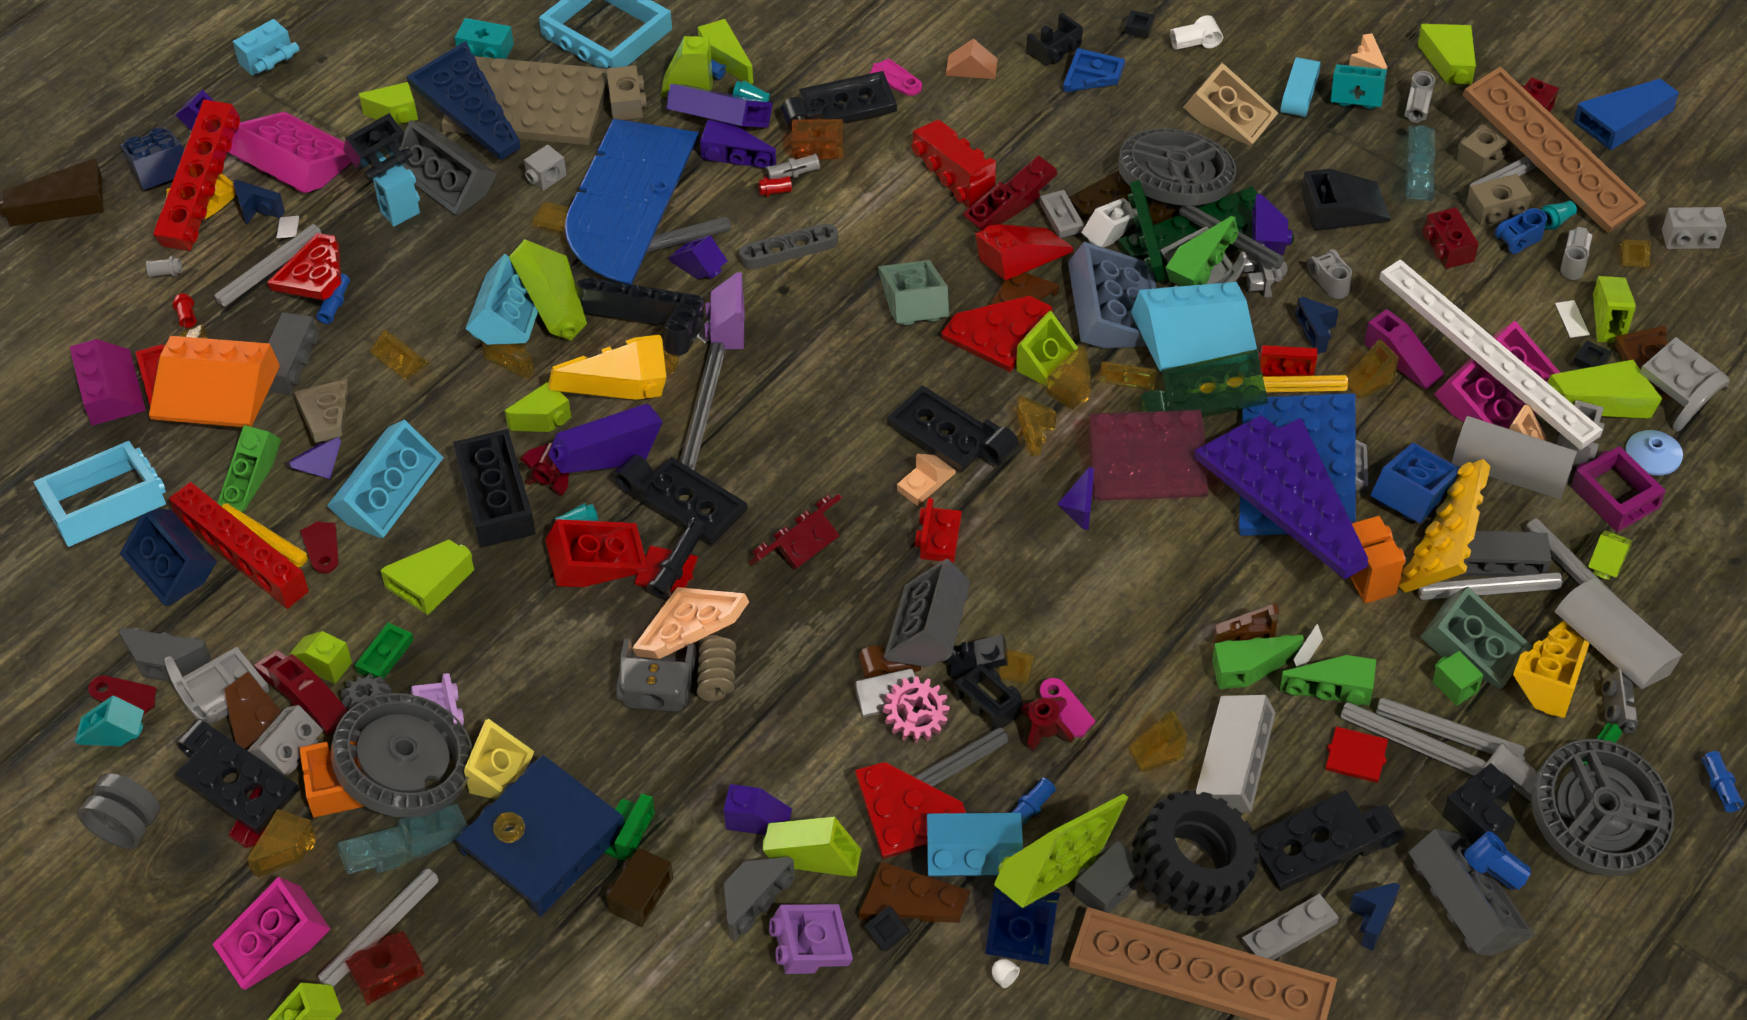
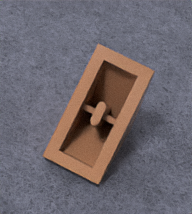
(972, 61)

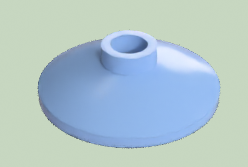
(1655, 452)

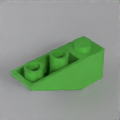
(1197, 257)
(249, 466)
(1248, 661)
(1337, 679)

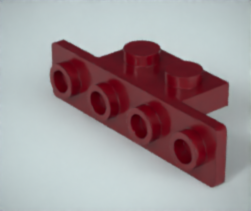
(805, 539)

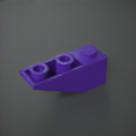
(734, 145)

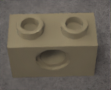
(625, 92)
(1483, 149)
(1498, 199)

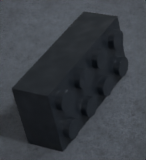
(494, 488)

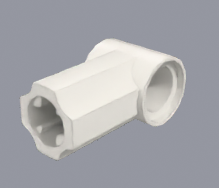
(1203, 32)

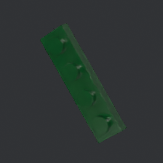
(1148, 239)

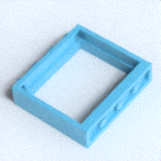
(655, 16)
(110, 510)

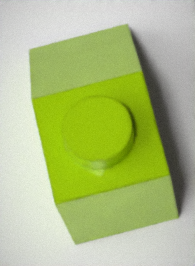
(391, 99)
(539, 411)
(1609, 555)
(324, 655)
(309, 1003)

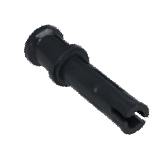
(671, 569)

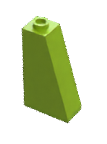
(551, 288)
(1611, 386)

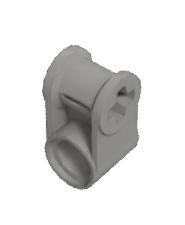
(1331, 273)

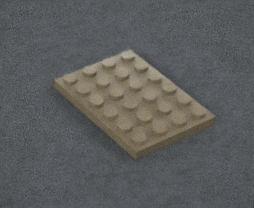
(545, 98)

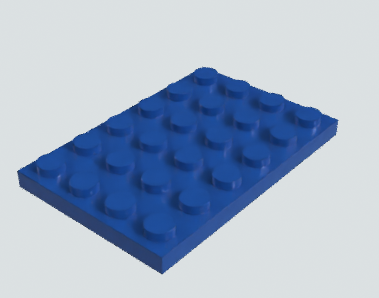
(1333, 431)

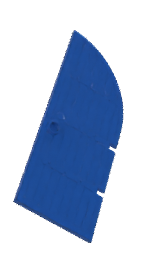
(626, 196)

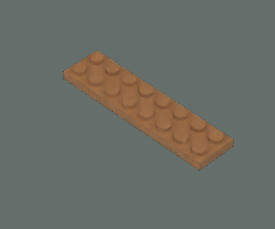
(1554, 149)
(1199, 970)

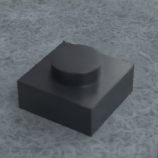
(1139, 24)
(1591, 356)
(888, 928)

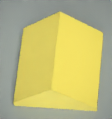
(495, 761)

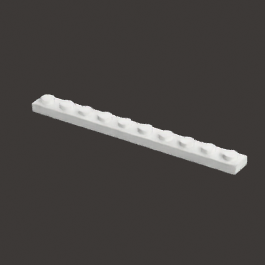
(1491, 355)

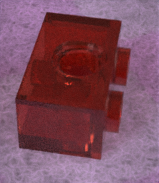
(378, 982)

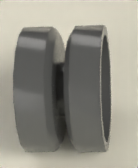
(119, 811)

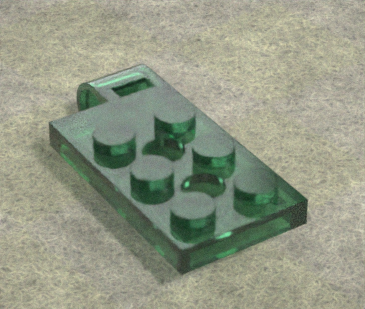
(1185, 382)

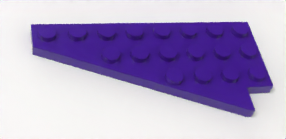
(1289, 485)

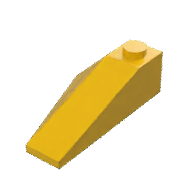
(625, 372)
(1552, 669)

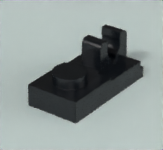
(988, 651)

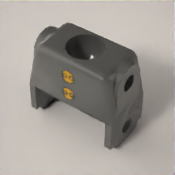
(655, 683)

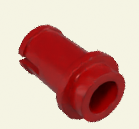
(774, 185)
(184, 306)

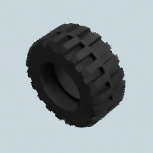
(1173, 875)

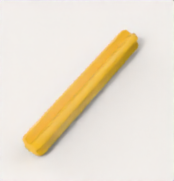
(287, 549)

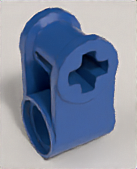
(1522, 230)

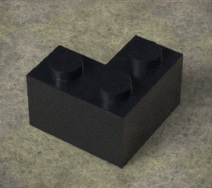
(1479, 804)

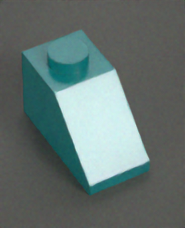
(110, 724)

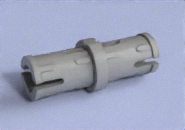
(794, 167)

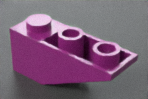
(1413, 357)

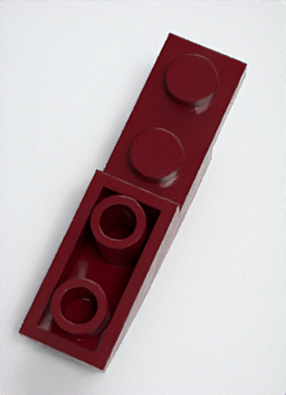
(1008, 200)
(302, 688)

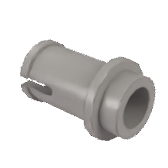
(169, 266)

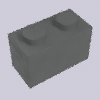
(1108, 879)

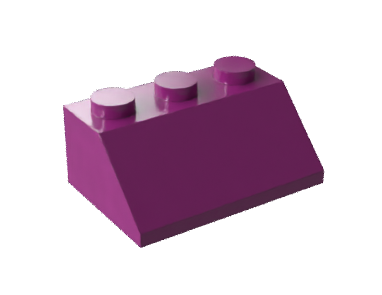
(106, 381)

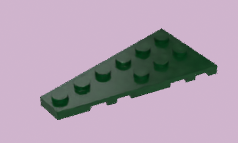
(1171, 230)

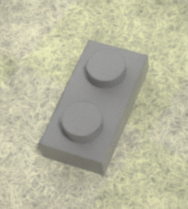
(1061, 214)

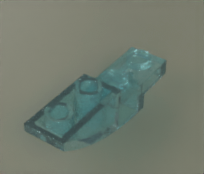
(1420, 163)
(402, 844)

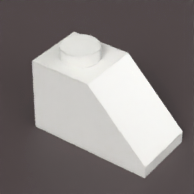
(1109, 223)

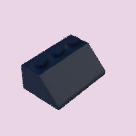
(167, 556)

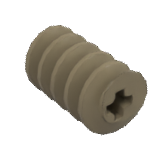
(716, 667)

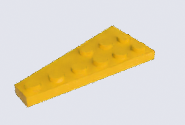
(1448, 536)

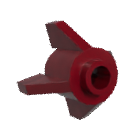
(544, 469)
(1046, 720)

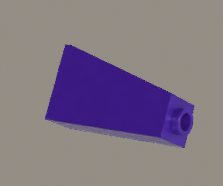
(719, 106)
(606, 440)

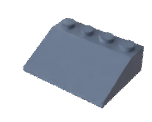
(1105, 293)

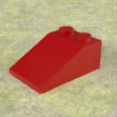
(1017, 249)
(594, 552)

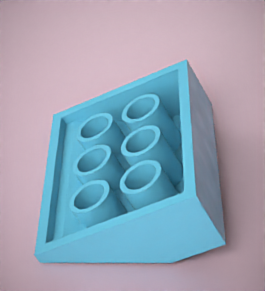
(1193, 323)

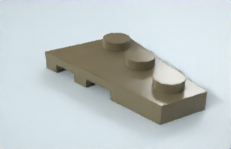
(324, 409)

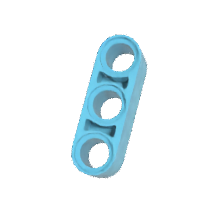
(1300, 87)

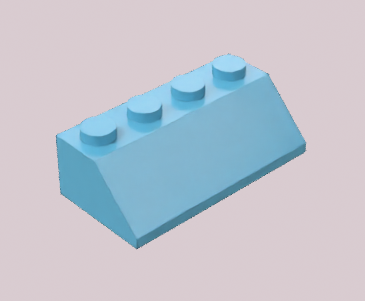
(503, 307)
(386, 480)

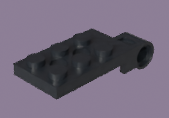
(822, 99)
(963, 446)
(672, 480)
(214, 758)
(1347, 831)

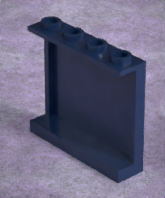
(562, 835)

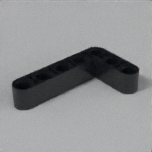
(677, 311)

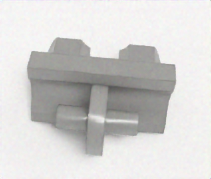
(1265, 275)

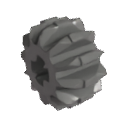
(363, 689)

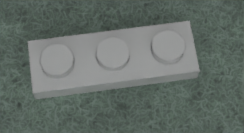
(1291, 929)

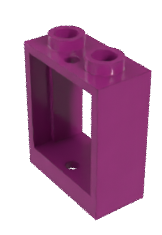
(1615, 514)

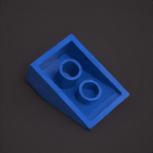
(1414, 482)

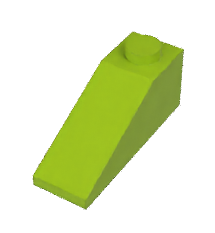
(727, 50)

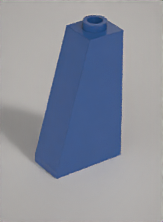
(1625, 112)

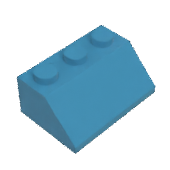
(971, 843)

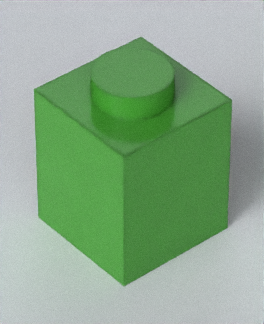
(1457, 677)

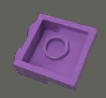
(810, 937)

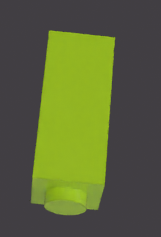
(1449, 51)
(690, 65)
(1612, 308)
(429, 574)
(814, 845)

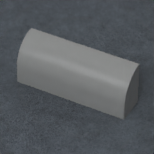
(1515, 457)
(1618, 633)
(1237, 750)

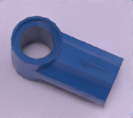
(1492, 856)

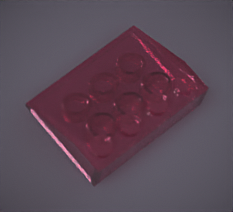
(1147, 455)

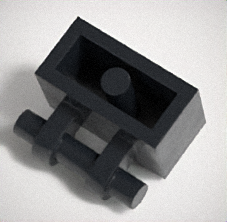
(374, 142)

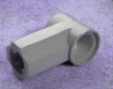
(1420, 96)
(1576, 253)
(1513, 766)

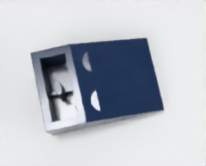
(153, 156)

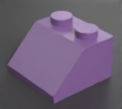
(727, 314)

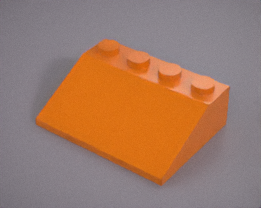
(212, 381)

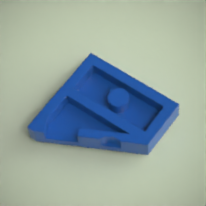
(1093, 71)

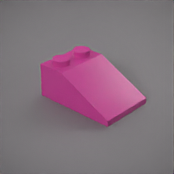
(271, 933)

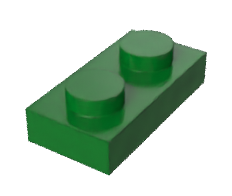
(384, 651)

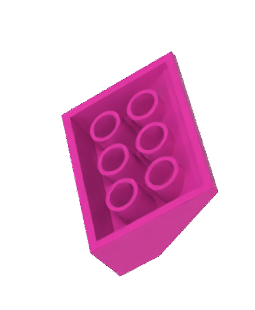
(290, 150)
(1480, 395)

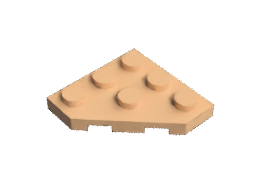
(688, 618)

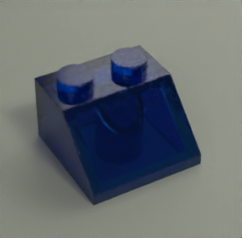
(1020, 931)

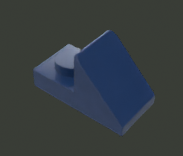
(257, 199)
(1316, 321)
(1375, 907)

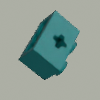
(485, 38)
(1371, 83)

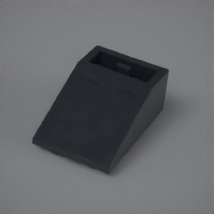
(1341, 200)

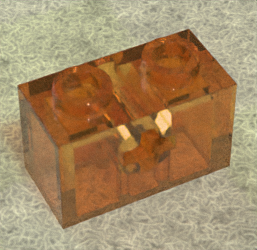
(817, 137)

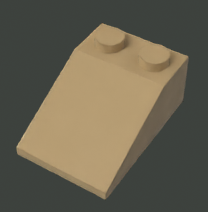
(1230, 107)

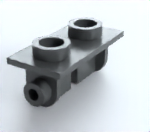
(1618, 692)

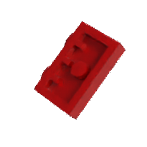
(1287, 361)
(939, 533)

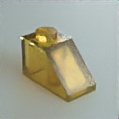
(1071, 380)
(282, 843)

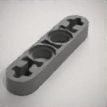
(790, 249)

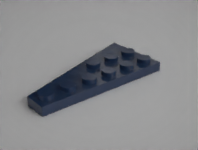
(464, 95)

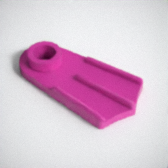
(898, 77)
(1074, 713)

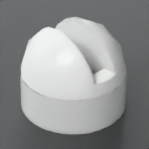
(1005, 972)

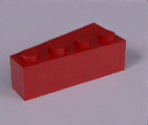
(954, 162)

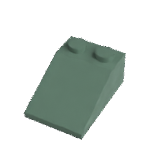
(914, 292)
(1479, 634)

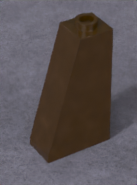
(55, 196)

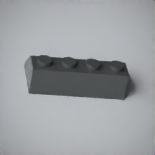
(445, 168)
(928, 616)
(1472, 898)

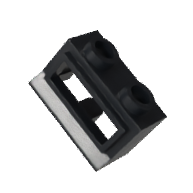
(1055, 44)
(981, 701)

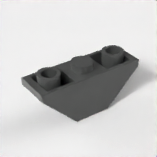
(151, 649)
(753, 890)

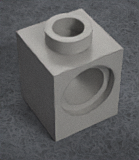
(545, 167)

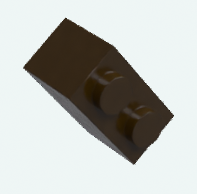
(639, 887)

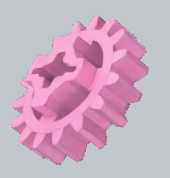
(904, 704)

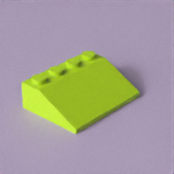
(1058, 855)

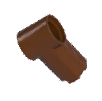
(875, 664)

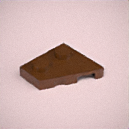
(1023, 286)
(1255, 624)
(249, 710)

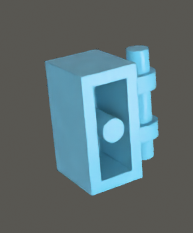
(264, 47)
(397, 194)

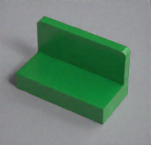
(637, 819)

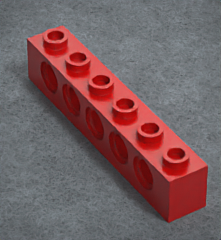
(195, 161)
(239, 545)

